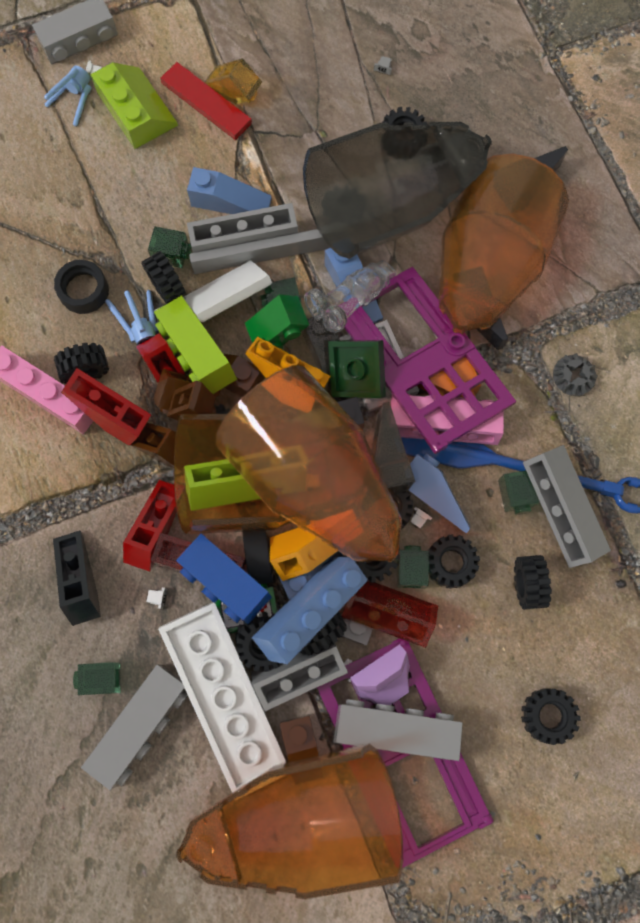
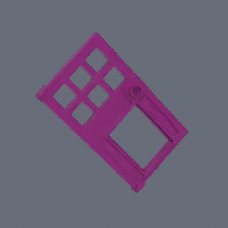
(430, 360)
(454, 773)

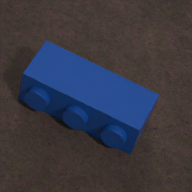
(223, 580)

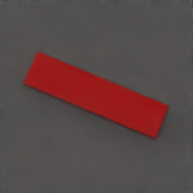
(206, 101)

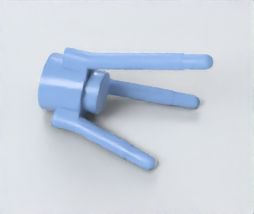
(75, 82)
(141, 328)

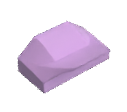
(384, 679)

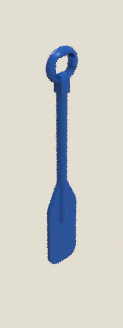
(470, 455)

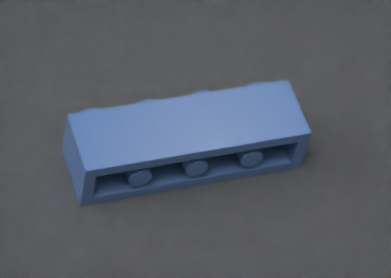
(309, 609)

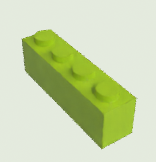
(194, 344)
(216, 485)

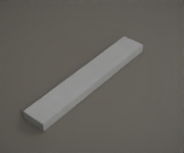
(257, 251)

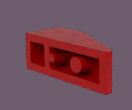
(106, 407)
(153, 519)

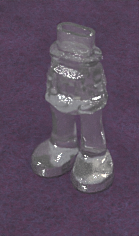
(362, 285)

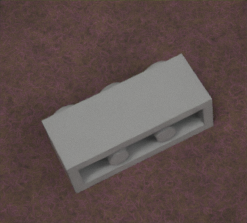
(75, 29)
(297, 676)

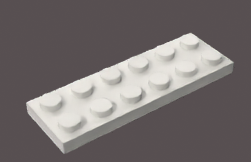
(222, 695)

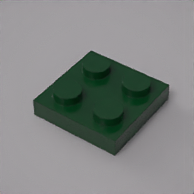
(357, 368)

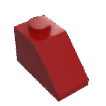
(158, 356)

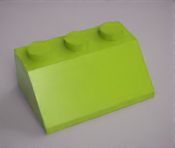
(133, 103)

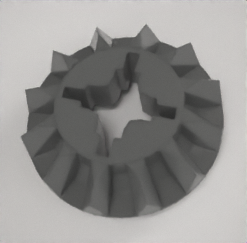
(578, 386)

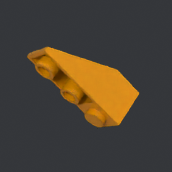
(272, 359)
(297, 553)

